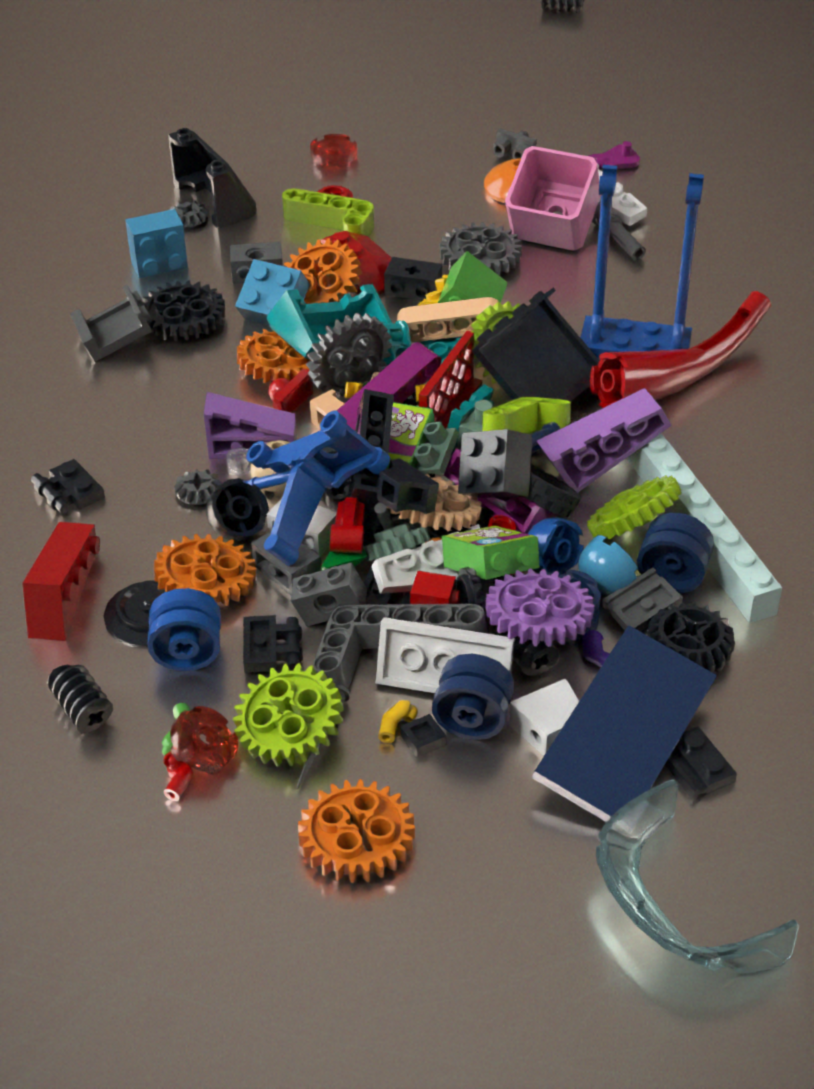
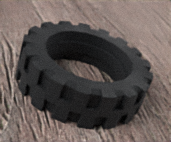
(552, 493)

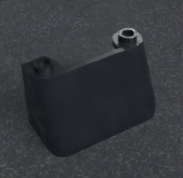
(202, 168)

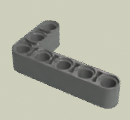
(359, 627)

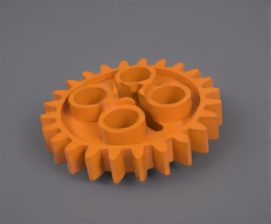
(330, 266)
(269, 357)
(207, 567)
(338, 845)

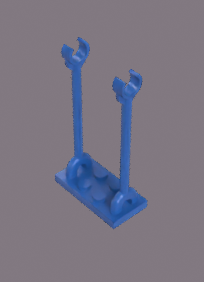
(624, 335)

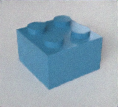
(156, 243)
(265, 287)

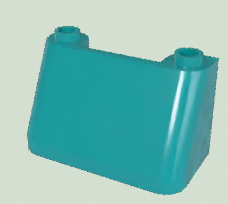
(302, 322)

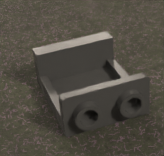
(113, 326)

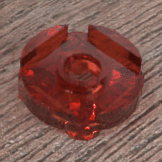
(333, 151)
(192, 750)

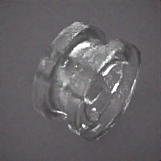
(237, 461)

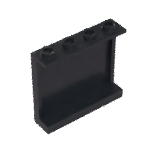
(536, 353)

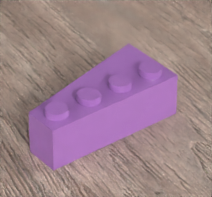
(604, 438)

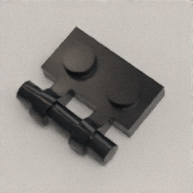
(75, 484)
(261, 646)

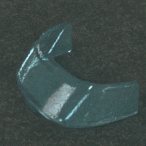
(619, 864)

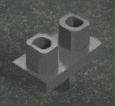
(512, 144)

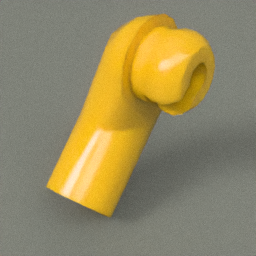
(393, 716)

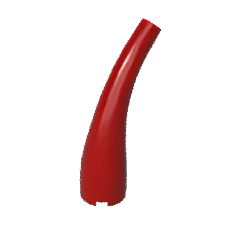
(676, 369)

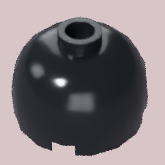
(237, 510)

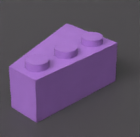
(240, 424)

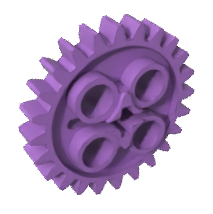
(539, 607)

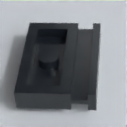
(699, 764)

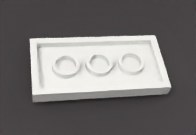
(415, 652)

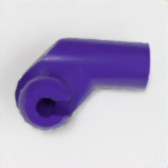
(593, 647)

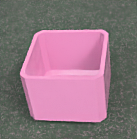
(552, 183)

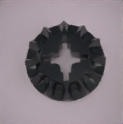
(470, 587)

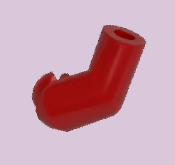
(180, 774)

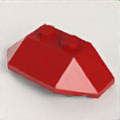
(372, 258)

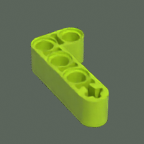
(328, 211)
(527, 414)

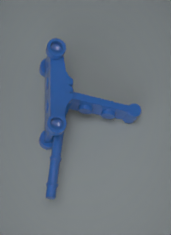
(308, 475)

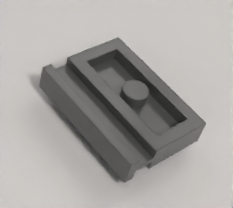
(641, 600)

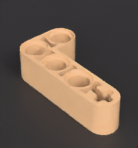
(447, 318)

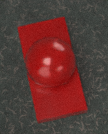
(291, 394)

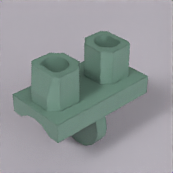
(437, 450)

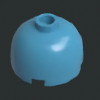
(607, 565)

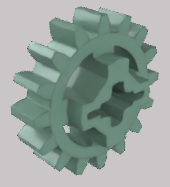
(395, 540)

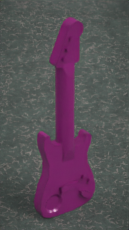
(621, 156)

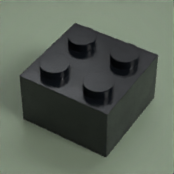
(495, 464)

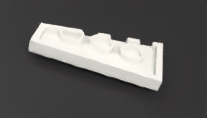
(399, 570)

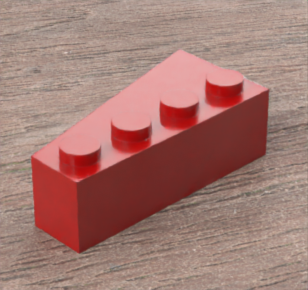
(58, 580)

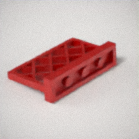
(452, 381)

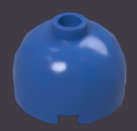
(557, 544)

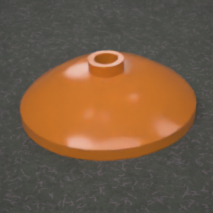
(500, 179)

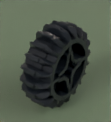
(694, 634)

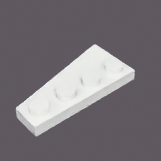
(626, 205)

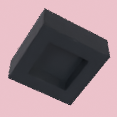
(423, 735)

